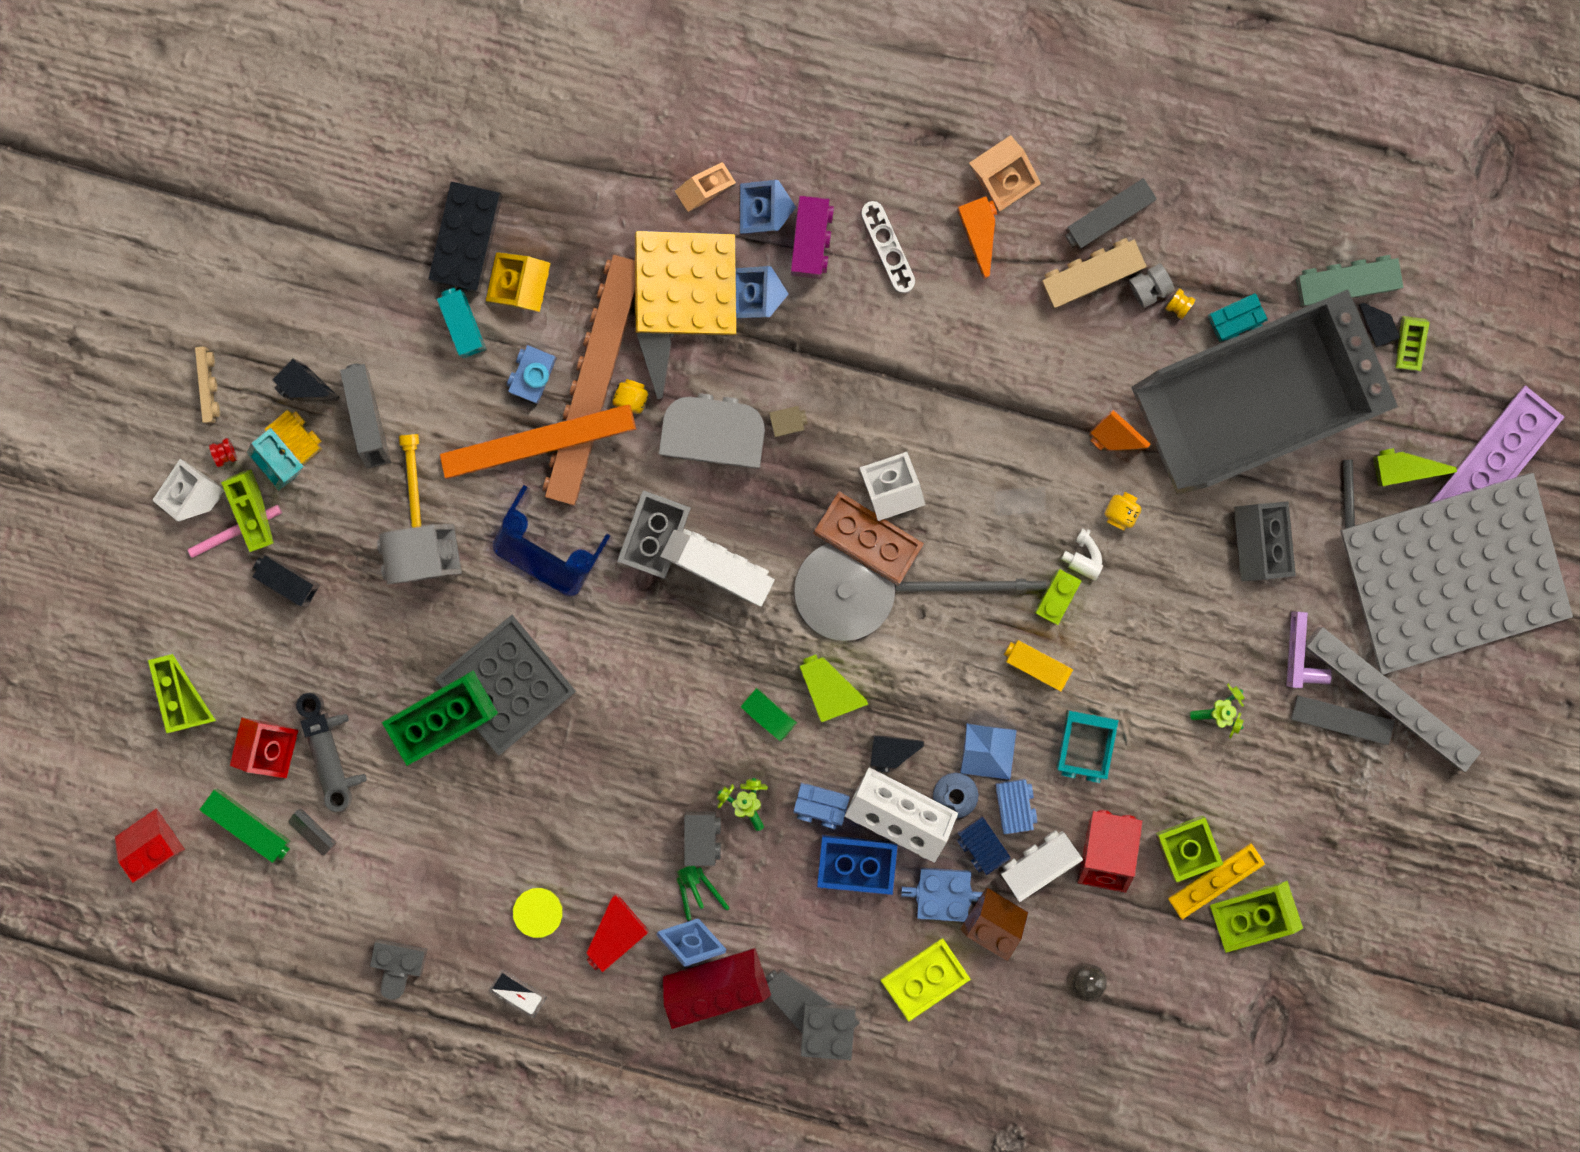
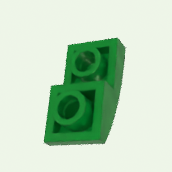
(768, 714)

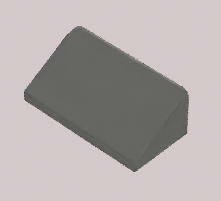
(311, 831)

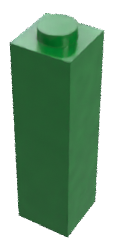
(245, 826)

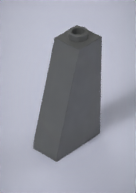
(365, 416)
(792, 994)

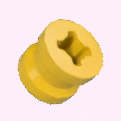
(1180, 304)

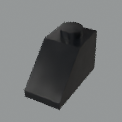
(892, 751)

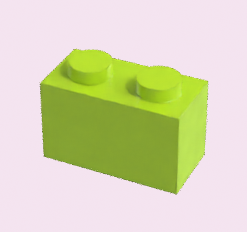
(1057, 596)

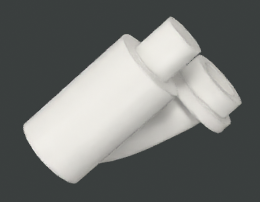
(1088, 567)

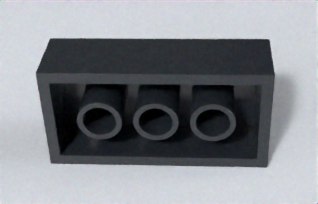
(465, 237)

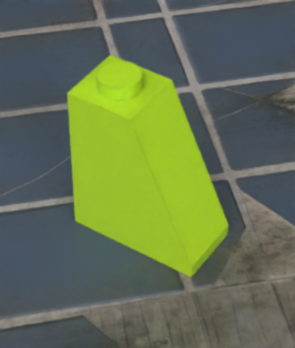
(829, 689)

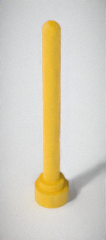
(409, 444)

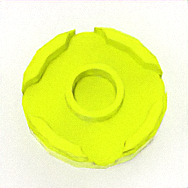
(537, 912)

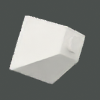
(187, 492)

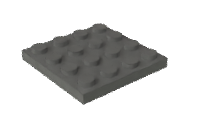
(517, 680)

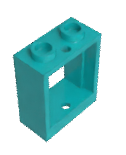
(461, 323)
(276, 467)
(1094, 720)

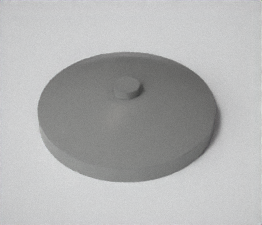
(841, 595)

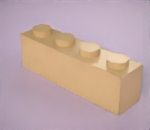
(1092, 274)

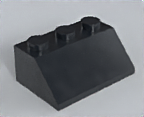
(302, 384)

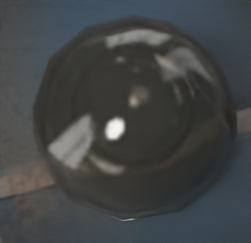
(1086, 982)

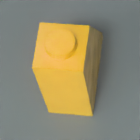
(1037, 664)

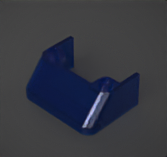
(560, 575)

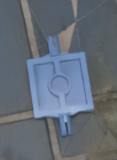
(943, 894)

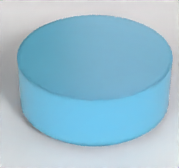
(536, 375)

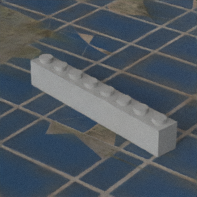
(1391, 699)

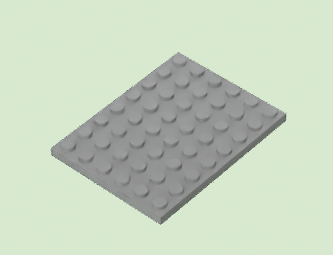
(1456, 573)

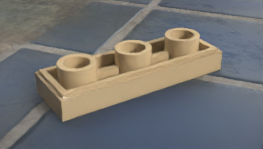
(207, 385)

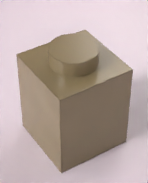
(788, 421)

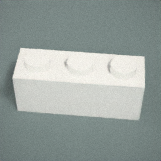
(1040, 865)

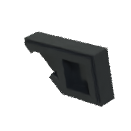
(1379, 325)

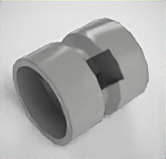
(1150, 286)

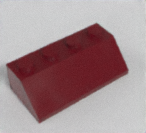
(714, 988)

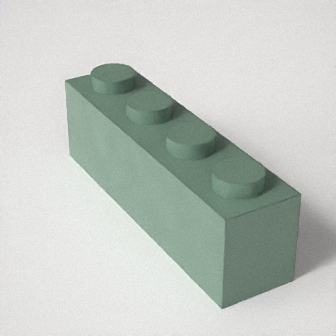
(1359, 279)

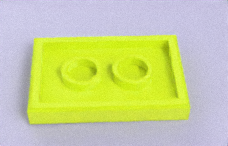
(925, 979)

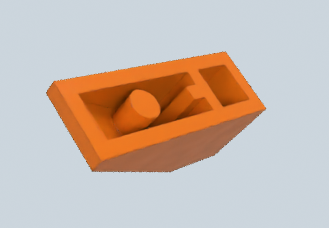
(979, 227)

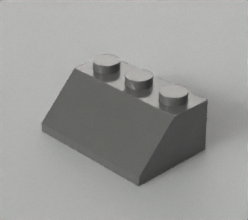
(1264, 541)

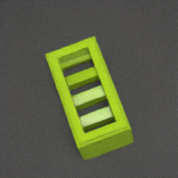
(1403, 342)

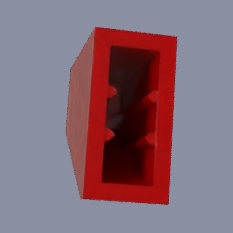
(615, 935)

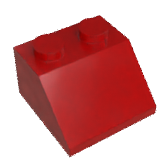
(263, 748)

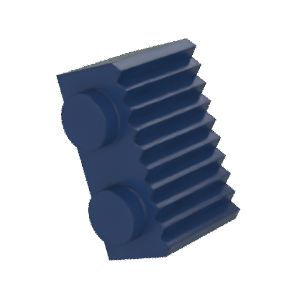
(983, 845)

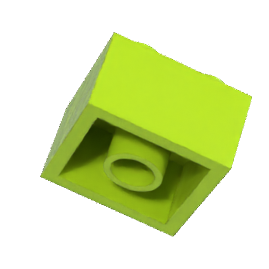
(1189, 848)

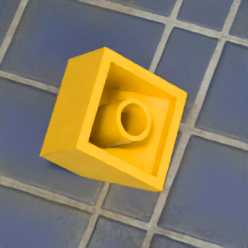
(518, 281)

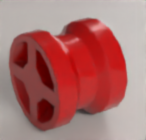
(223, 452)

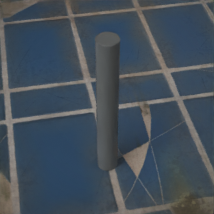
(1348, 480)

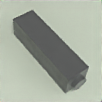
(1110, 214)

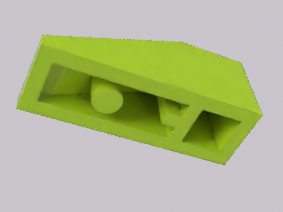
(1405, 467)
(248, 509)

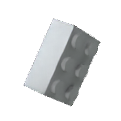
(650, 532)

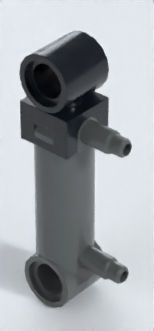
(324, 752)

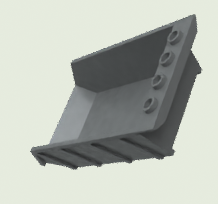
(1263, 394)

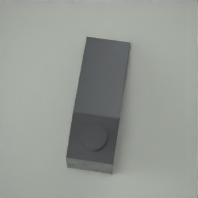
(656, 351)

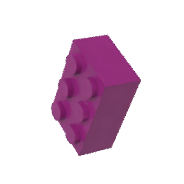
(811, 237)

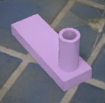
(1296, 672)

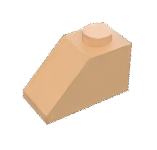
(705, 186)

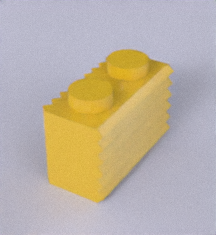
(294, 435)

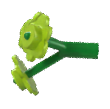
(1223, 712)
(746, 803)

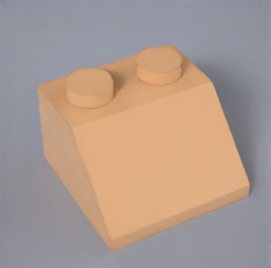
(1005, 173)

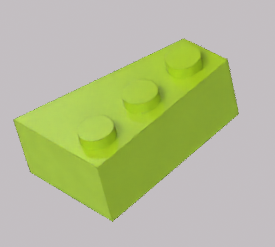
(177, 696)

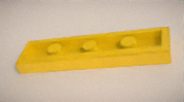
(1216, 881)

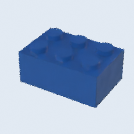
(857, 864)

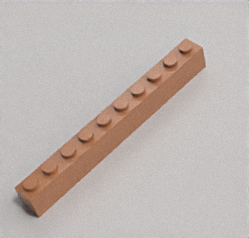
(595, 374)

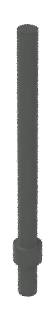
(1019, 586)

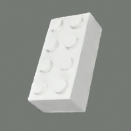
(718, 566)

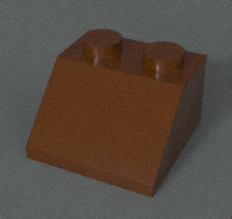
(996, 924)

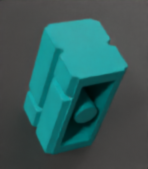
(1237, 318)

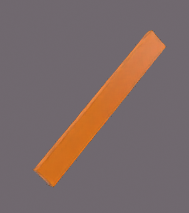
(538, 441)

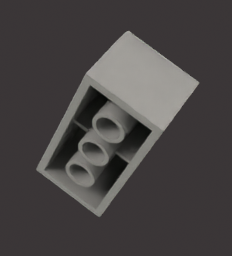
(713, 431)
(419, 553)

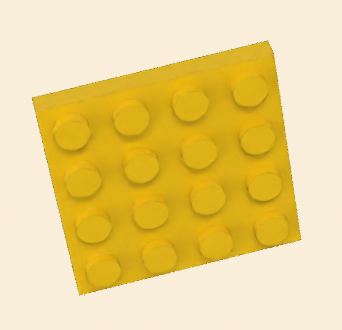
(685, 283)

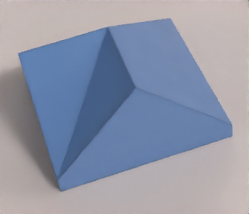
(764, 206)
(758, 292)
(988, 751)
(691, 942)

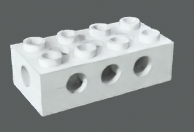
(911, 820)

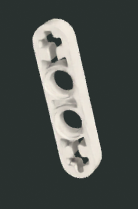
(890, 246)

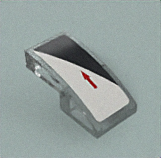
(518, 993)

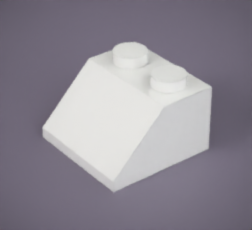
(892, 486)

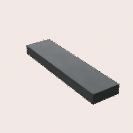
(1342, 720)

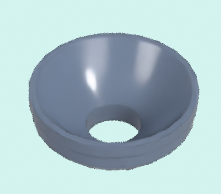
(957, 781)

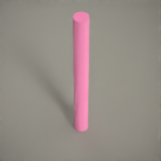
(227, 534)

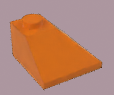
(1116, 435)

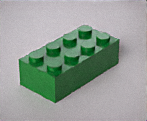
(440, 718)

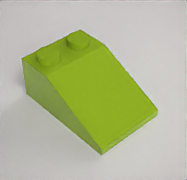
(1256, 916)

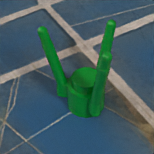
(690, 877)

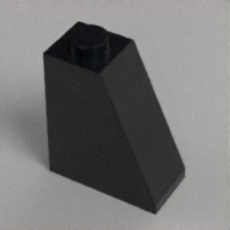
(285, 580)

